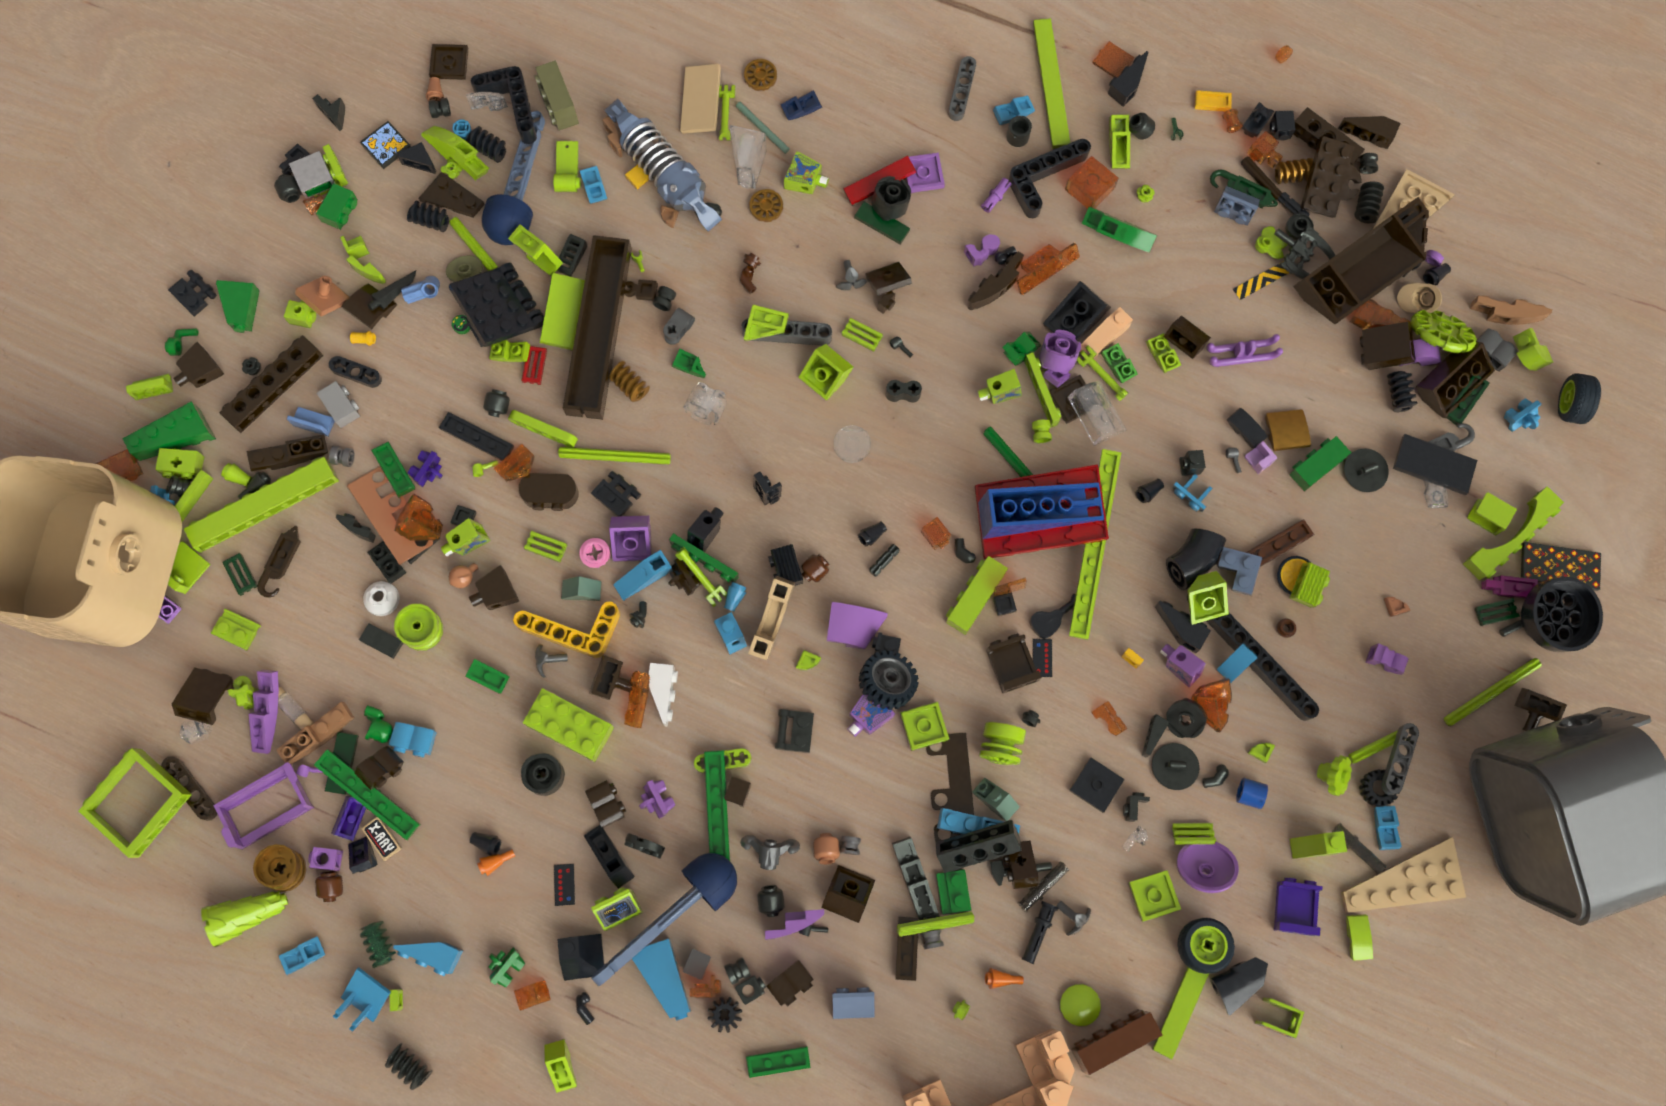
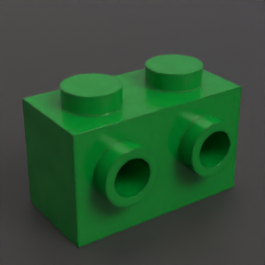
(337, 206)

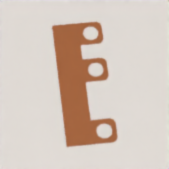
(381, 516)

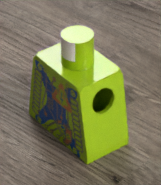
(804, 175)
(1007, 386)
(465, 538)

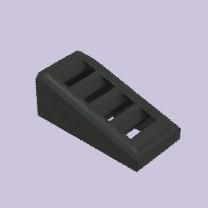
(572, 239)
(1155, 731)

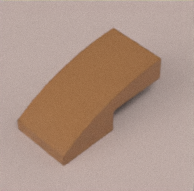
(613, 137)

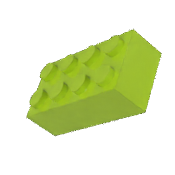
(568, 725)

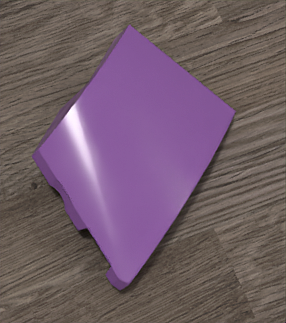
(853, 624)
(795, 922)

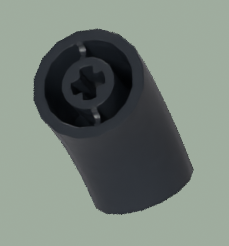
(1194, 557)

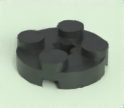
(1194, 711)
(644, 845)

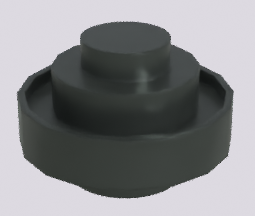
(1296, 225)

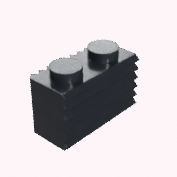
(786, 564)

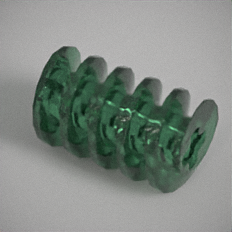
(377, 944)

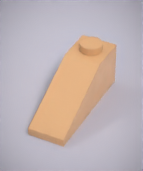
(1108, 331)

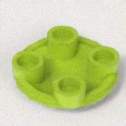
(1080, 1005)

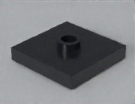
(1097, 785)

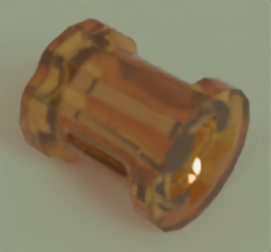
(1232, 120)
(313, 204)

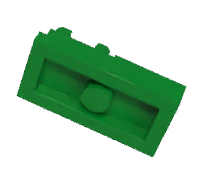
(487, 676)

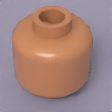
(826, 848)

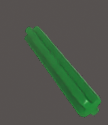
(1006, 452)

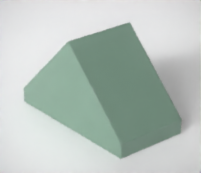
(581, 589)

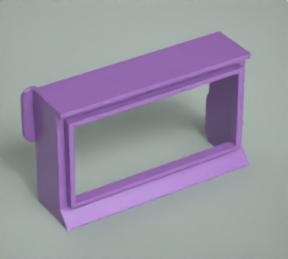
(223, 807)

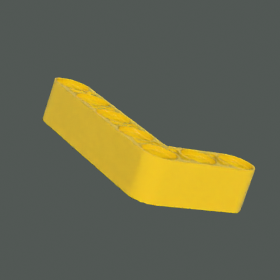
(570, 633)

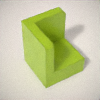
(355, 247)

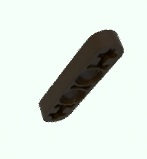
(192, 786)

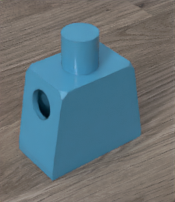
(730, 633)

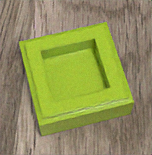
(396, 1000)

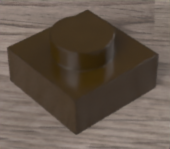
(887, 302)

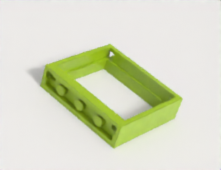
(160, 819)

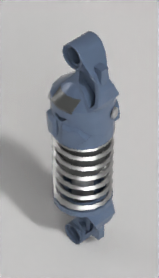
(673, 177)

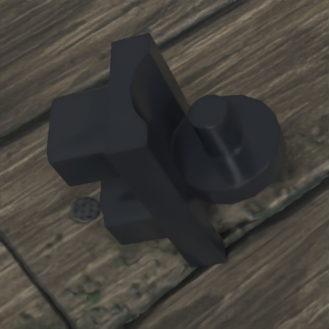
(1257, 120)

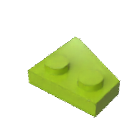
(765, 323)

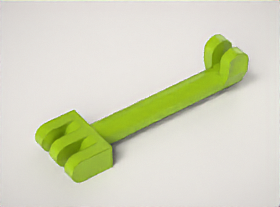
(725, 95)
(1120, 392)
(713, 591)

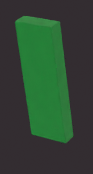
(393, 469)
(778, 1062)

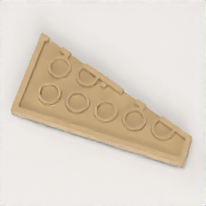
(1411, 187)
(1417, 880)

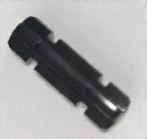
(1291, 204)

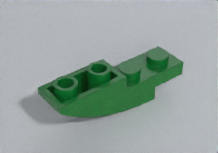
(1119, 230)

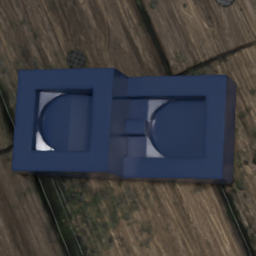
(801, 107)

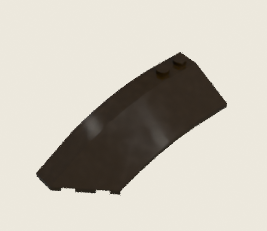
(1368, 264)

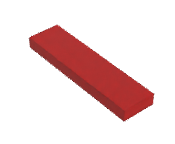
(865, 187)

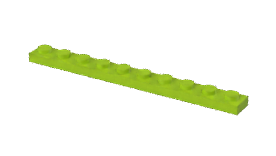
(1094, 552)

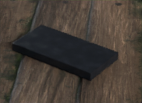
(1435, 464)

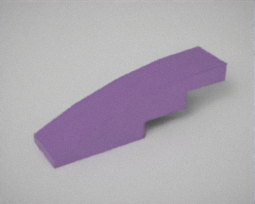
(265, 712)

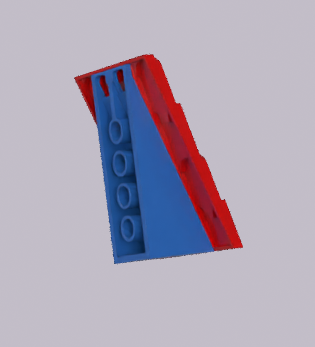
(1041, 512)

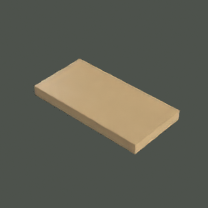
(700, 98)

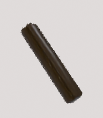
(1260, 176)

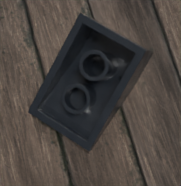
(1078, 311)

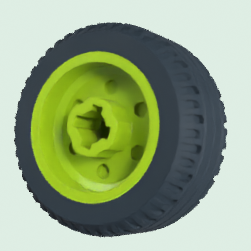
(1579, 398)
(1219, 947)

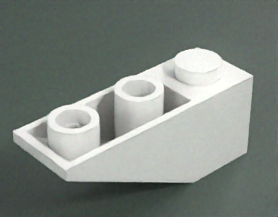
(661, 687)

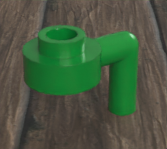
(174, 345)

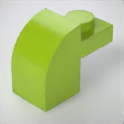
(1530, 351)

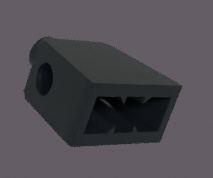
(705, 529)

